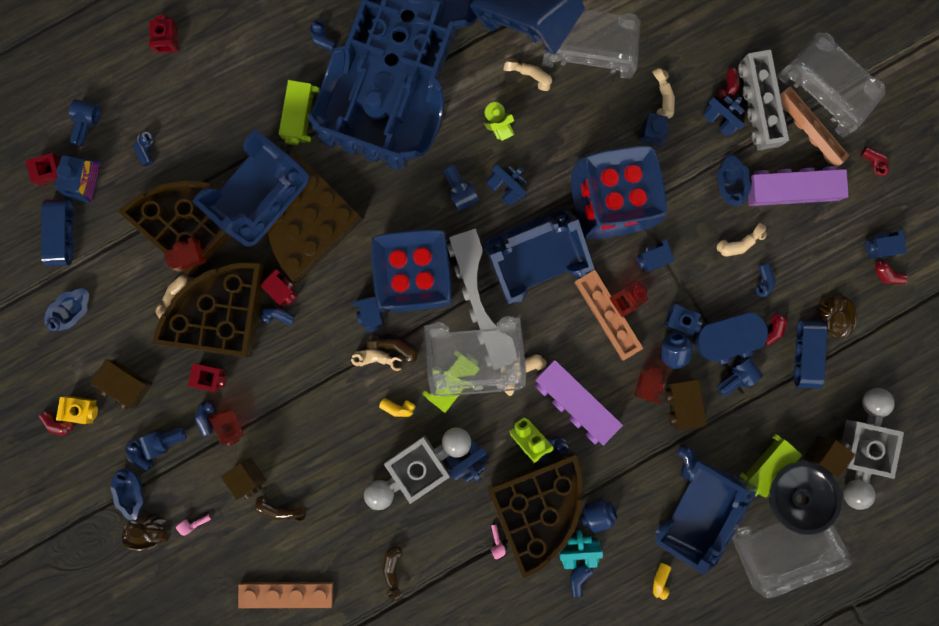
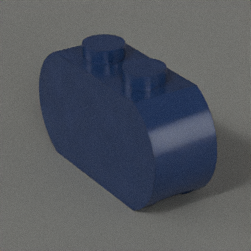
(730, 338)

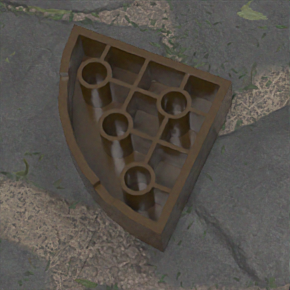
(171, 217)
(310, 225)
(215, 311)
(539, 510)

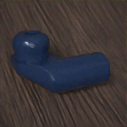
(319, 36)
(142, 148)
(767, 281)
(201, 417)
(558, 444)
(135, 455)
(689, 457)

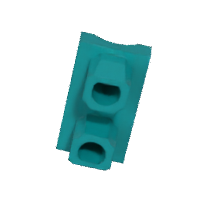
(581, 548)

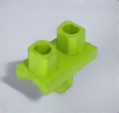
(498, 120)
(530, 439)

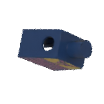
(77, 178)

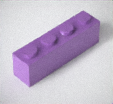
(798, 187)
(578, 403)

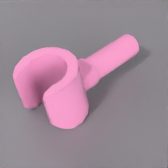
(185, 527)
(499, 550)

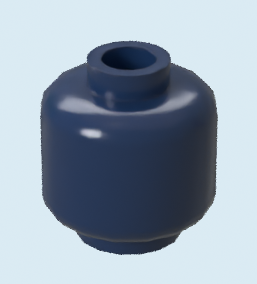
(676, 350)
(599, 515)

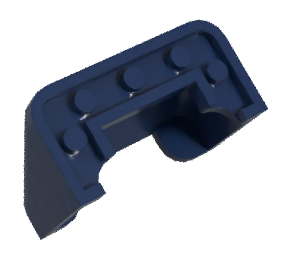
(539, 19)
(255, 192)
(538, 253)
(706, 516)

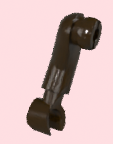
(399, 344)
(278, 514)
(388, 569)

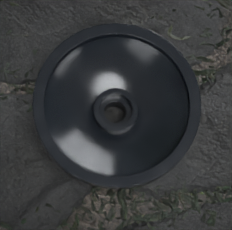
(819, 494)

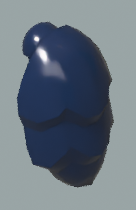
(734, 181)
(66, 309)
(127, 493)

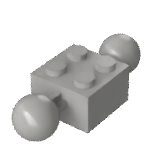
(875, 448)
(417, 469)

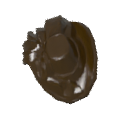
(838, 314)
(144, 533)

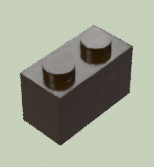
(121, 384)
(685, 404)
(830, 454)
(244, 479)

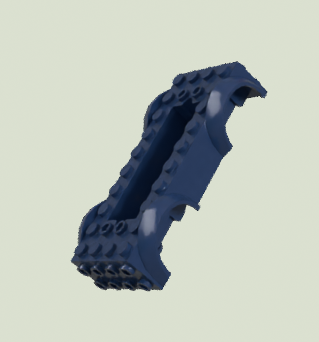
(385, 108)

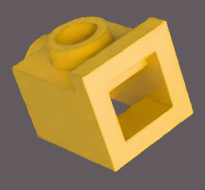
(68, 407)

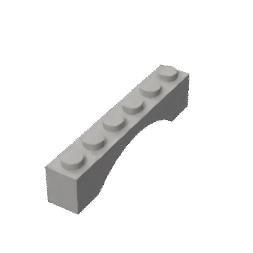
(468, 252)

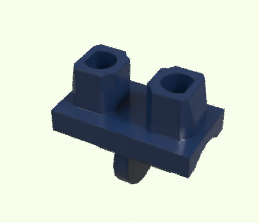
(732, 122)
(514, 191)
(459, 469)

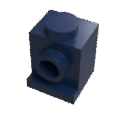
(654, 129)
(886, 245)
(655, 257)
(369, 314)
(674, 320)

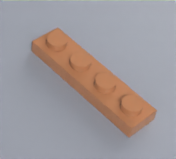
(816, 131)
(607, 315)
(285, 595)

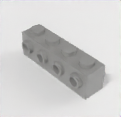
(763, 100)

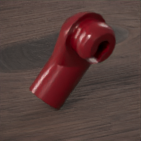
(887, 274)

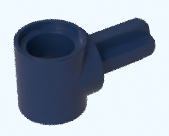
(84, 115)
(461, 192)
(743, 373)
(158, 443)

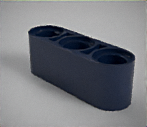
(57, 232)
(810, 354)

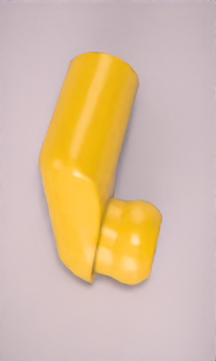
(396, 410)
(660, 580)

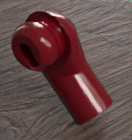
(732, 87)
(878, 160)
(778, 330)
(54, 426)

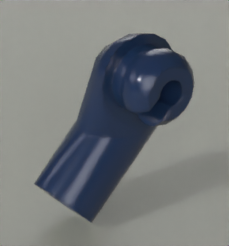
(277, 313)
(577, 577)

